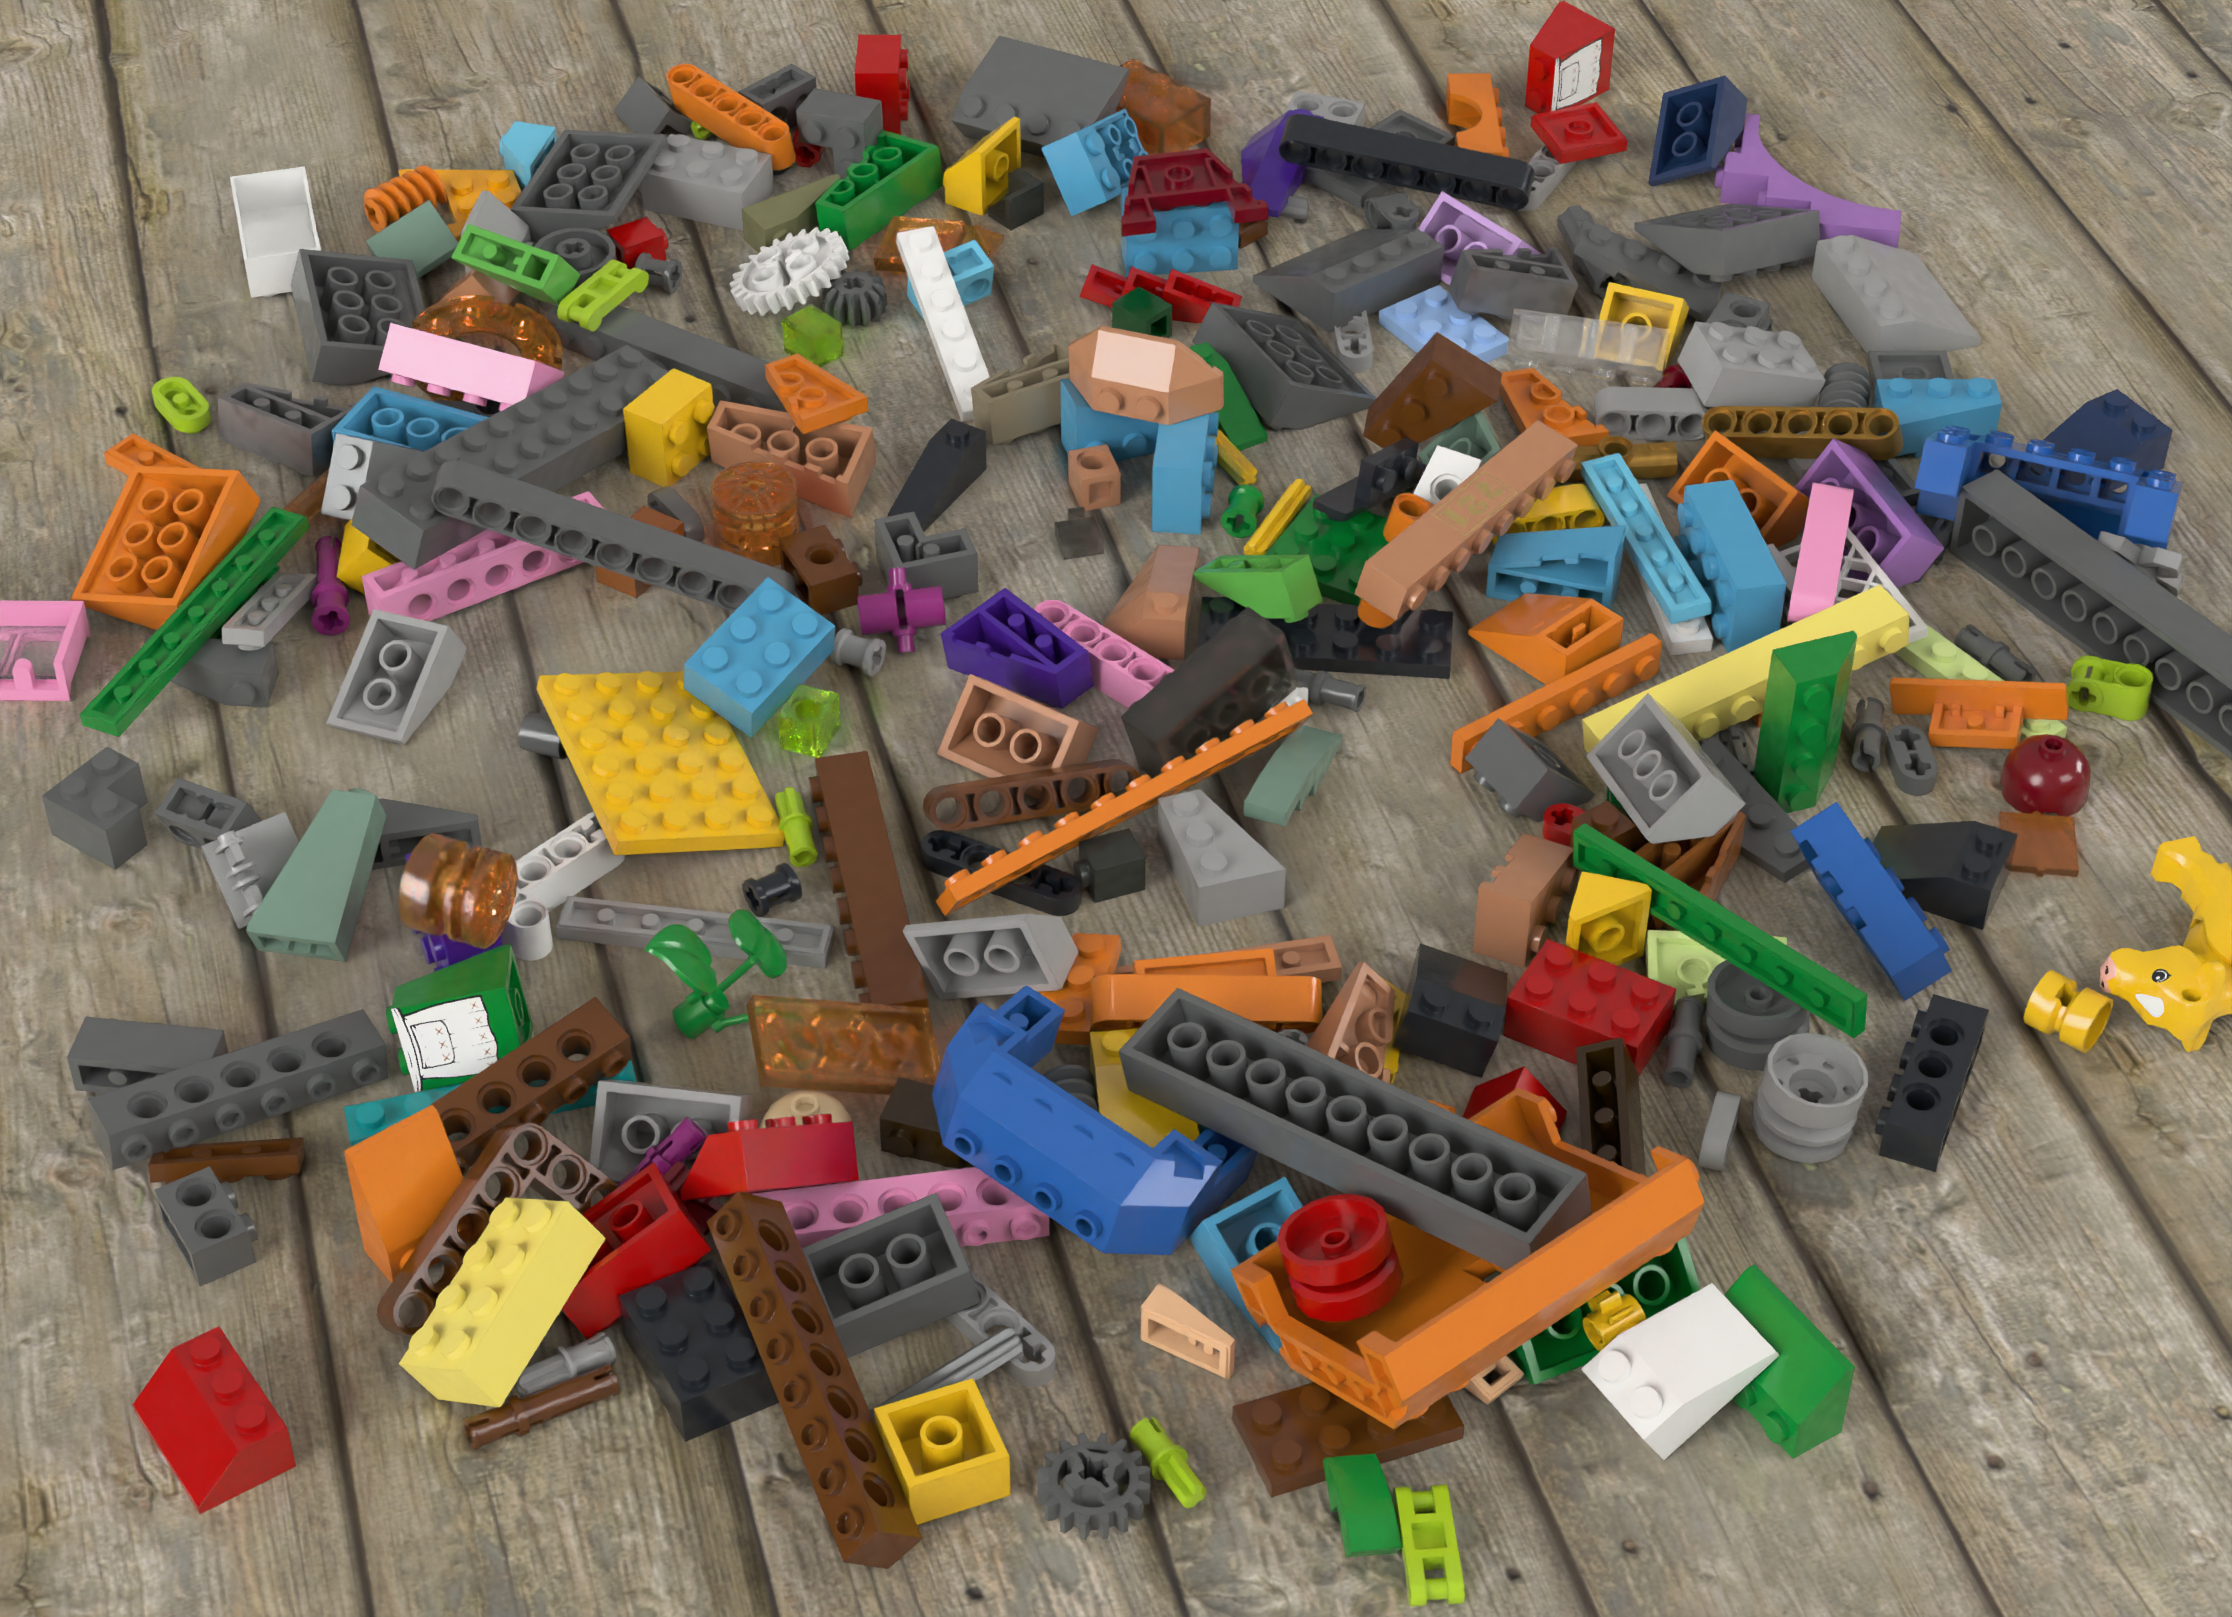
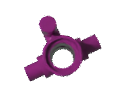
(901, 610)

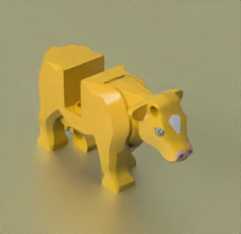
(2191, 983)

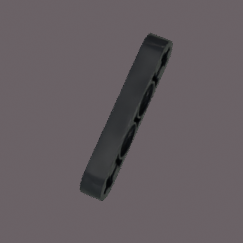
(1048, 891)

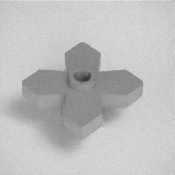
(2156, 563)

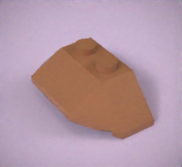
(1143, 376)

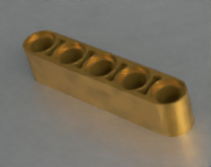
(1820, 422)

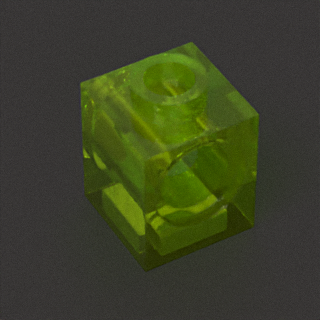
(809, 721)

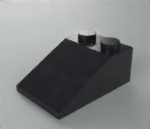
(1949, 866)
(1452, 1011)

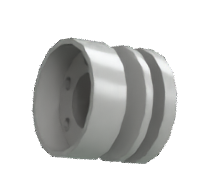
(1809, 1097)

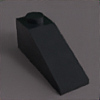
(943, 472)

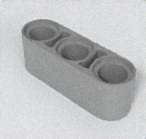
(1650, 413)

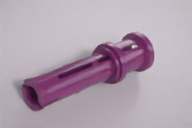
(329, 594)

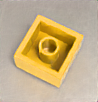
(669, 428)
(945, 1450)

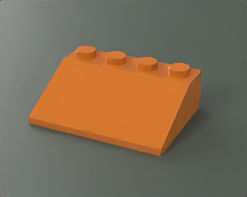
(164, 540)

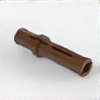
(530, 1410)

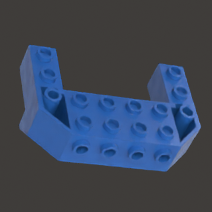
(2139, 513)
(1063, 1151)

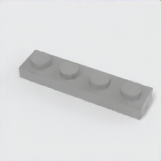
(268, 610)

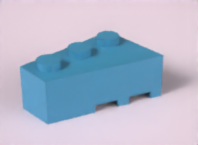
(1088, 428)
(1558, 564)

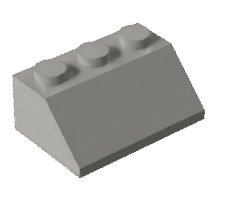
(993, 954)
(641, 1114)

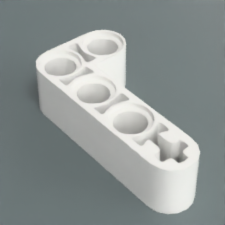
(550, 875)

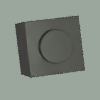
(1111, 865)

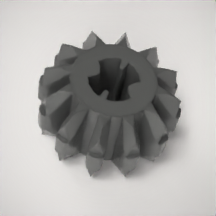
(855, 298)

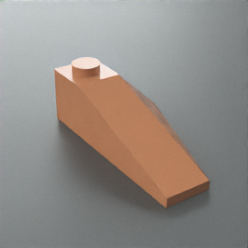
(1158, 603)
(1359, 1023)

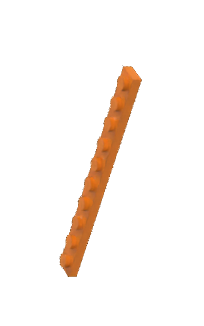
(1111, 810)

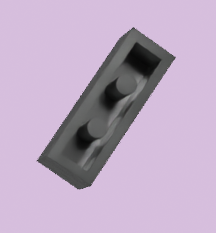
(124, 1052)

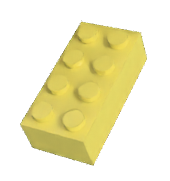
(502, 1301)

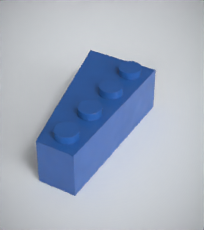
(1872, 901)

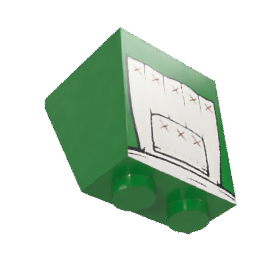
(460, 1019)

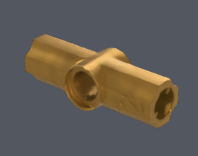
(1642, 459)

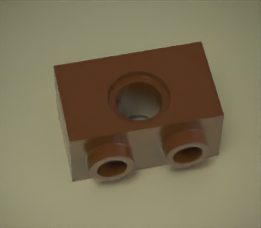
(821, 569)

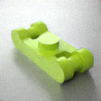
(601, 294)
(1429, 1544)

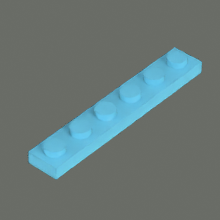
(1646, 539)

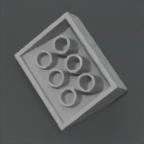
(1888, 297)

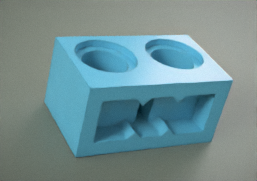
(970, 271)

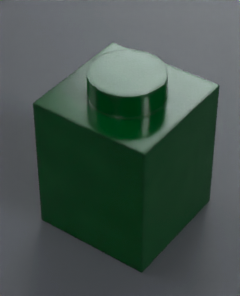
(1142, 313)

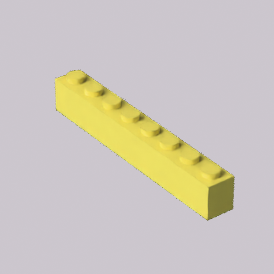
(1736, 683)

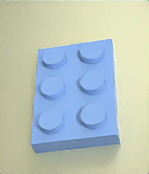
(1434, 311)

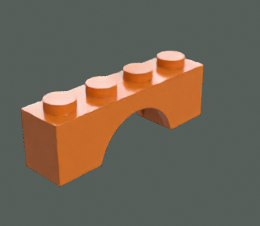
(1475, 106)

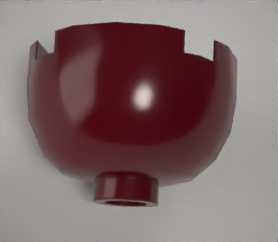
(2046, 776)

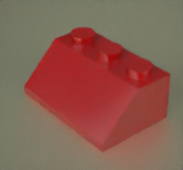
(773, 1157)
(646, 1240)
(213, 1421)

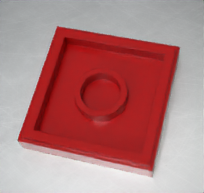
(1578, 133)

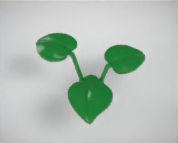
(692, 961)

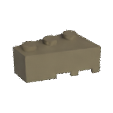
(1024, 399)

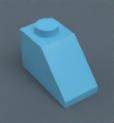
(526, 148)

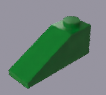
(1237, 415)

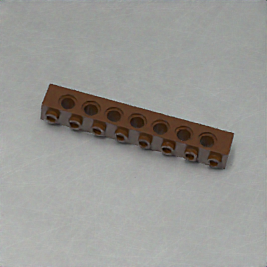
(814, 1382)

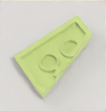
(1681, 962)

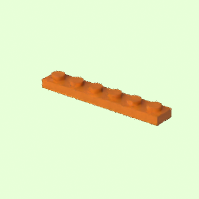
(1566, 696)

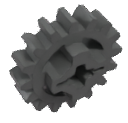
(1093, 1486)

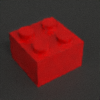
(882, 76)

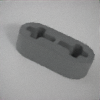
(672, 504)
(1919, 758)

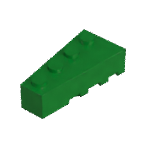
(883, 185)

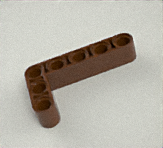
(472, 1200)

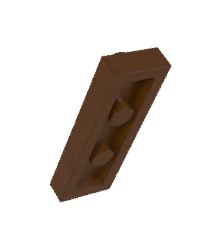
(230, 1160)

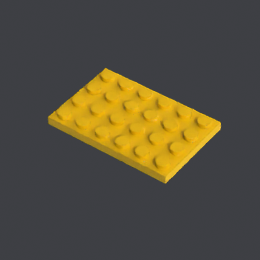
(658, 764)

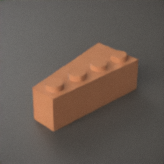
(826, 463)

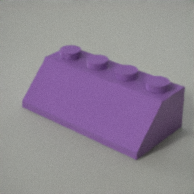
(1877, 514)

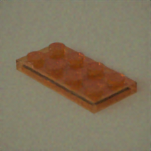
(840, 1044)

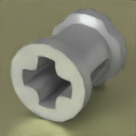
(858, 652)

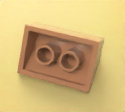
(1012, 734)

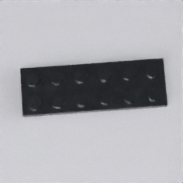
(1339, 641)

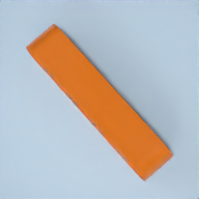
(729, 114)
(1270, 1001)

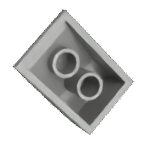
(396, 676)

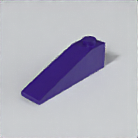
(1266, 170)

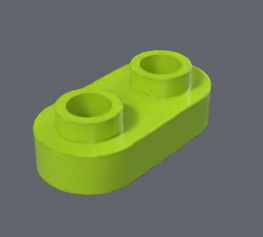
(181, 404)

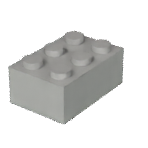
(707, 181)
(1749, 367)

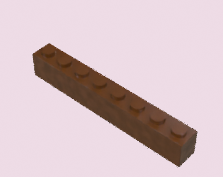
(867, 881)

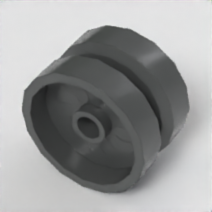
(582, 249)
(1748, 1017)

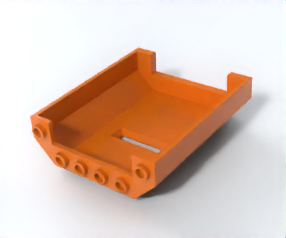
(1445, 1316)

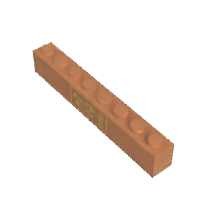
(1466, 520)

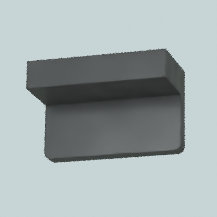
(649, 109)

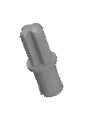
(567, 1364)

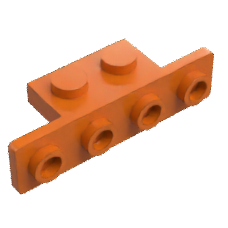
(1978, 710)

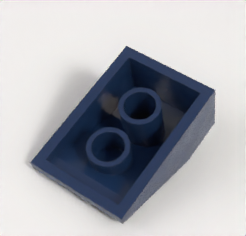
(1696, 129)
(2111, 428)

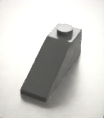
(230, 674)
(411, 822)

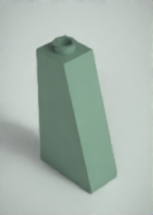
(324, 881)

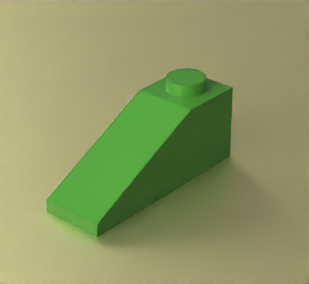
(516, 264)
(1266, 583)

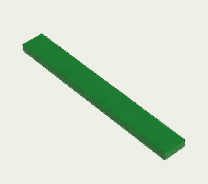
(194, 622)
(1727, 934)

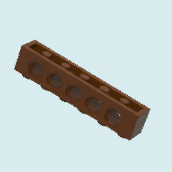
(505, 1083)

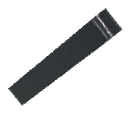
(1406, 161)

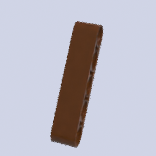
(1011, 794)

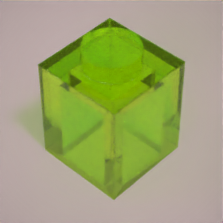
(813, 336)

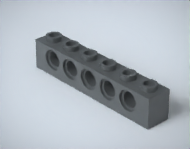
(237, 1088)

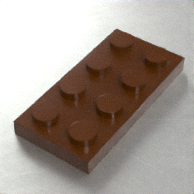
(1301, 1426)

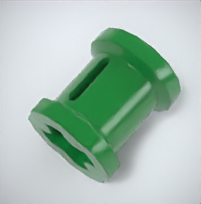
(1240, 517)

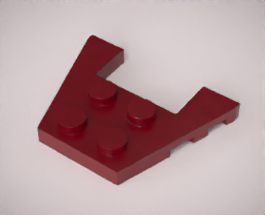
(1184, 180)

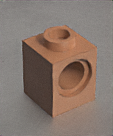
(1094, 477)

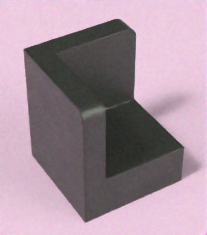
(1023, 202)

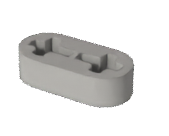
(1720, 1131)

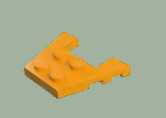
(465, 186)

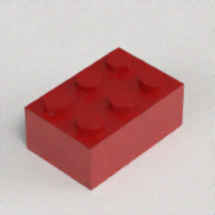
(1583, 1000)

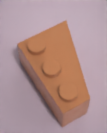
(1523, 899)

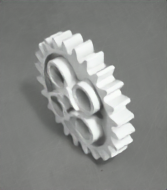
(789, 271)

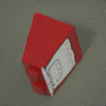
(1568, 60)

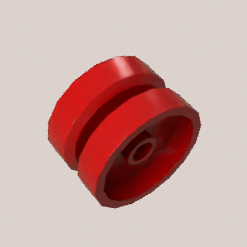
(1340, 1257)

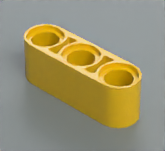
(1564, 508)

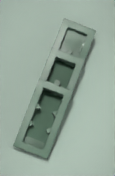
(1292, 775)

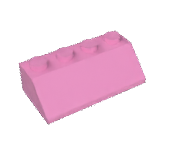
(462, 367)

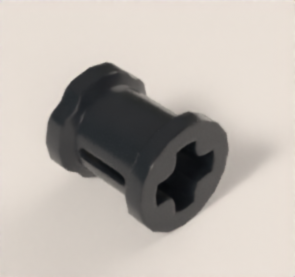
(772, 889)

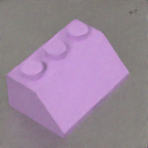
(1465, 229)

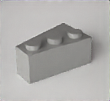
(1216, 860)

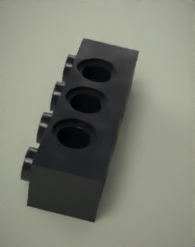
(1932, 1082)

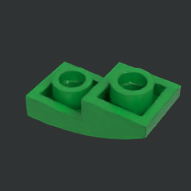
(1363, 1505)

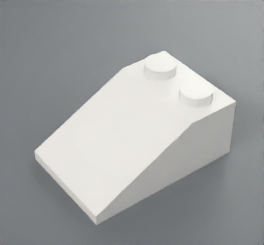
(1680, 1367)

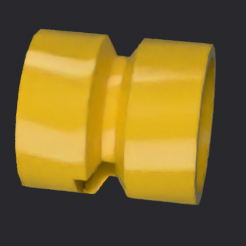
(2063, 1008)

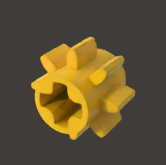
(1611, 1317)

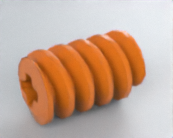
(402, 195)

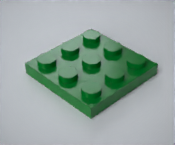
(1334, 548)

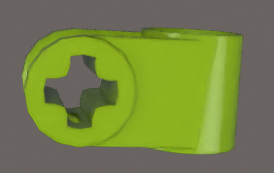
(2113, 688)

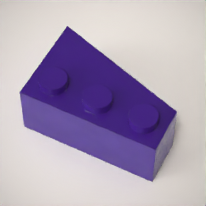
(1018, 650)

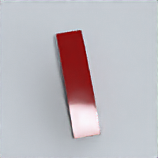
(1186, 294)

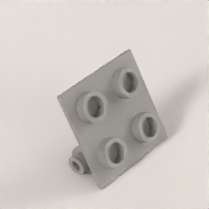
(250, 862)

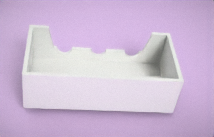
(273, 225)

